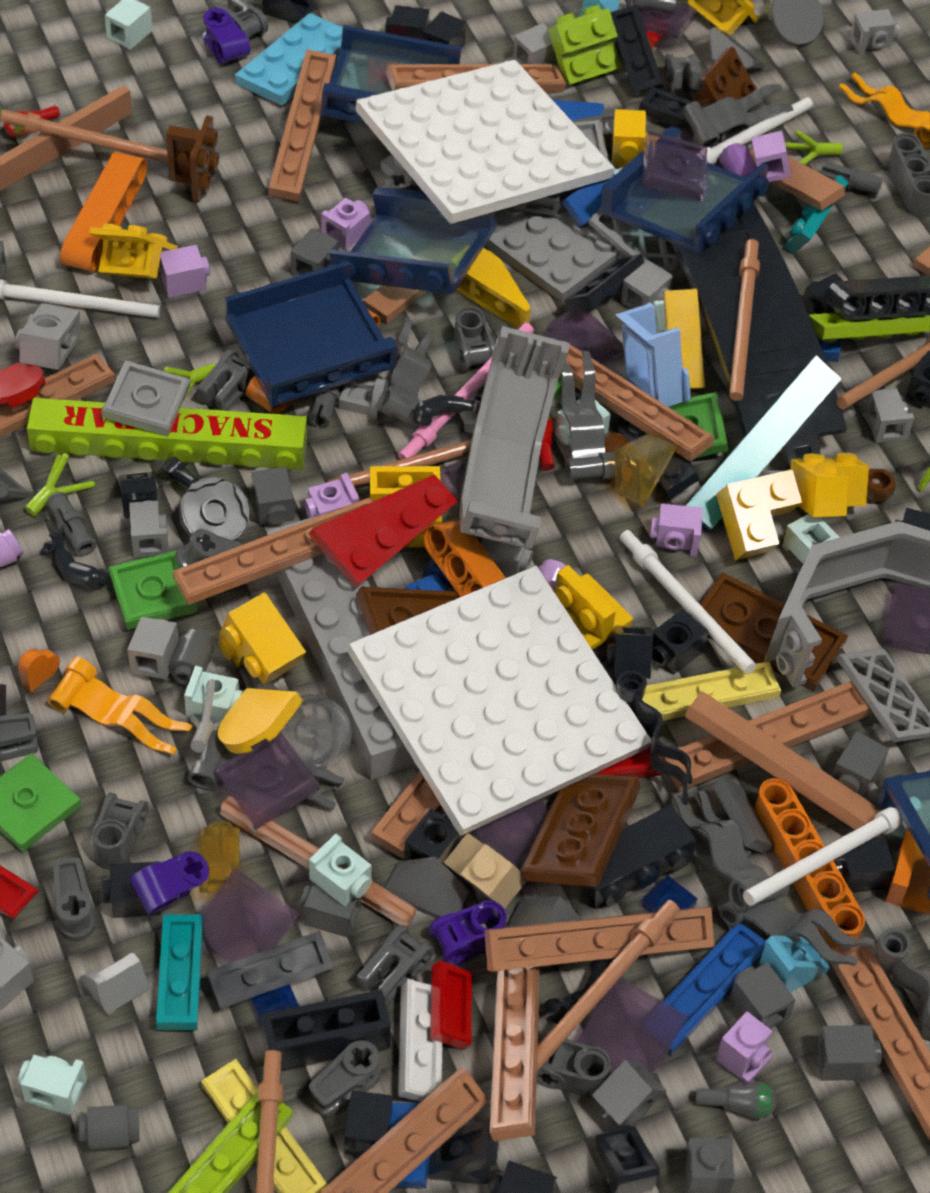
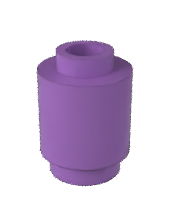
(738, 160)

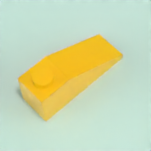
(495, 290)

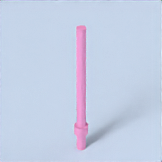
(427, 434)

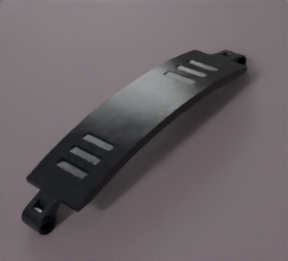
(780, 328)

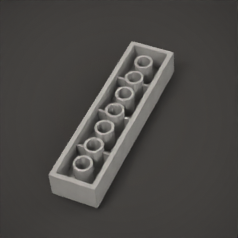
(330, 621)

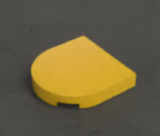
(257, 716)

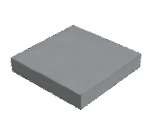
(146, 398)

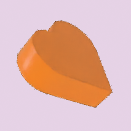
(37, 667)

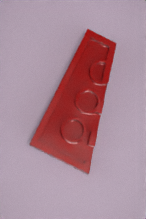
(378, 531)

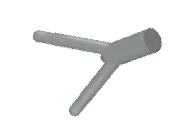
(205, 726)

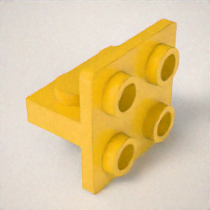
(725, 13)
(130, 250)
(590, 606)

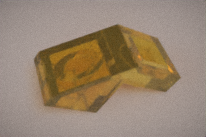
(221, 851)

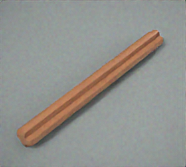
(302, 851)

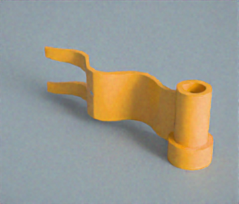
(894, 107)
(109, 708)

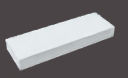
(418, 1054)

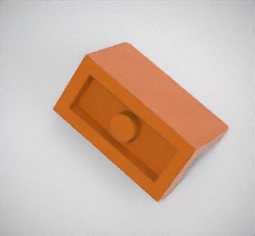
(910, 878)

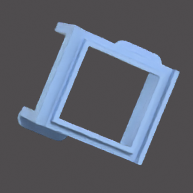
(654, 359)

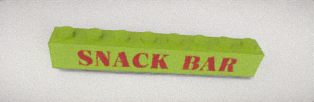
(195, 436)

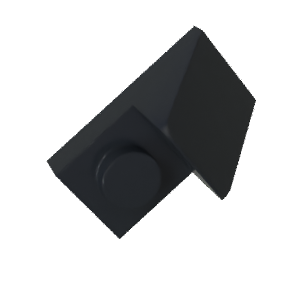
(137, 488)
(465, 1155)
(628, 1161)

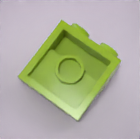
(585, 44)

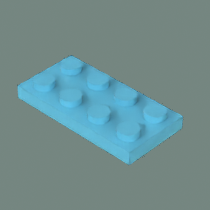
(278, 67)

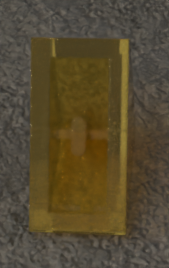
(641, 466)

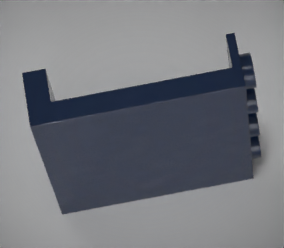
(308, 334)

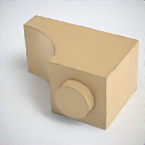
(485, 870)

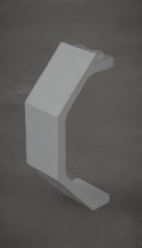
(509, 438)
(885, 551)

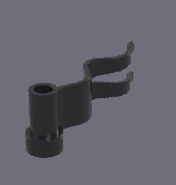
(631, 688)

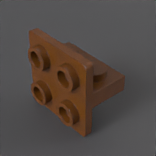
(725, 79)
(193, 156)

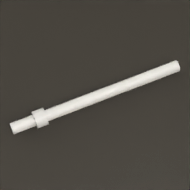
(759, 129)
(78, 300)
(647, 559)
(884, 822)

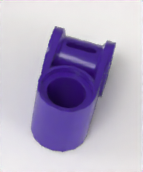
(224, 36)
(169, 880)
(465, 934)

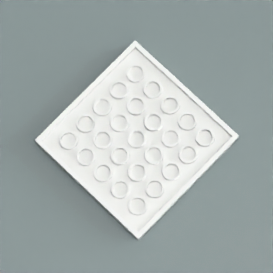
(483, 140)
(498, 699)

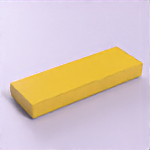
(682, 312)

